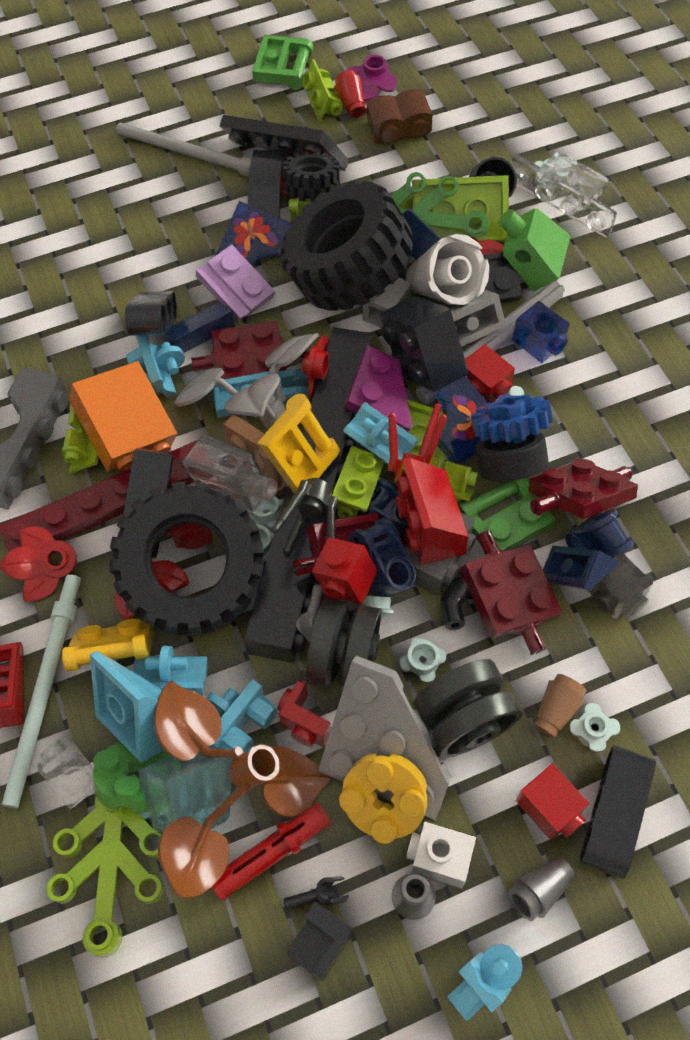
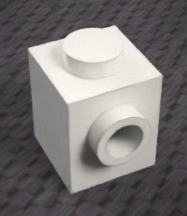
(441, 854)

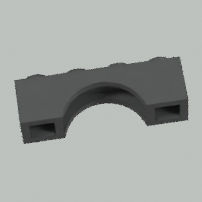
(38, 401)

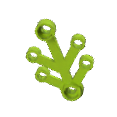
(107, 858)

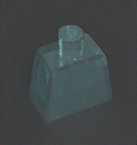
(186, 789)

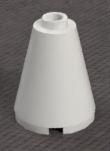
(450, 271)

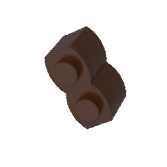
(399, 116)

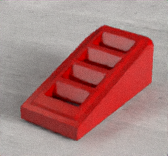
(13, 702)

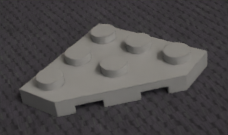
(380, 720)

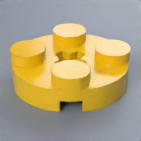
(375, 817)

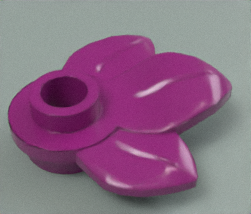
(375, 76)

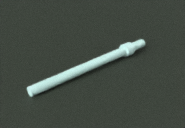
(62, 615)

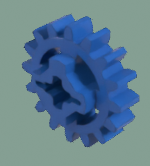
(512, 418)

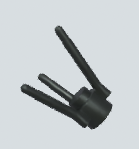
(313, 500)

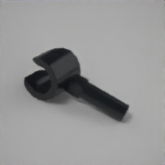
(321, 893)

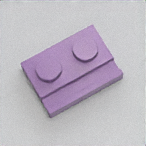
(235, 283)

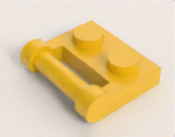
(289, 448)
(117, 642)

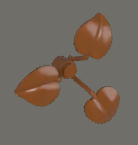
(189, 723)

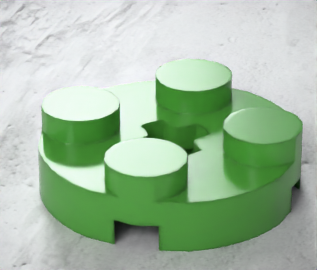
(111, 780)

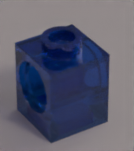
(541, 332)

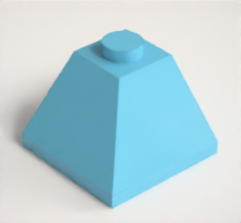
(125, 705)

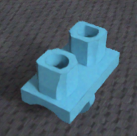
(159, 363)
(371, 431)
(185, 671)
(237, 710)
(487, 980)

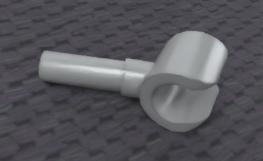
(306, 621)

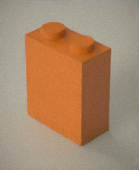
(121, 415)

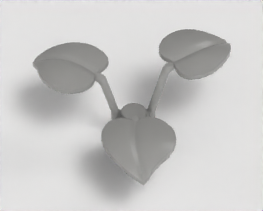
(258, 397)

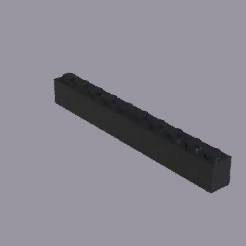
(281, 592)

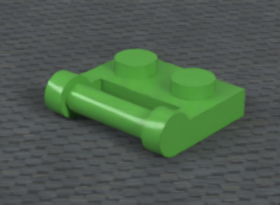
(273, 58)
(513, 524)

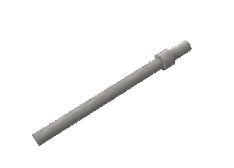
(240, 164)

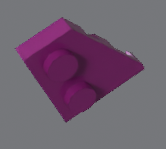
(381, 386)

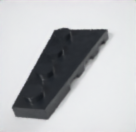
(281, 137)

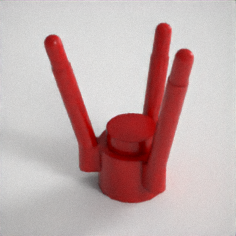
(428, 445)

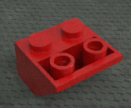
(431, 512)

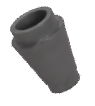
(540, 888)
(413, 907)

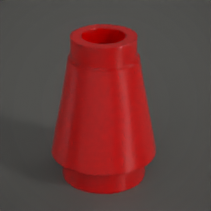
(350, 91)

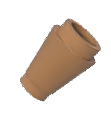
(559, 704)

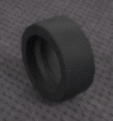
(511, 461)

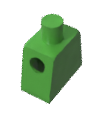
(534, 246)

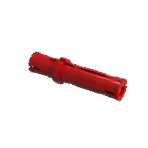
(271, 850)

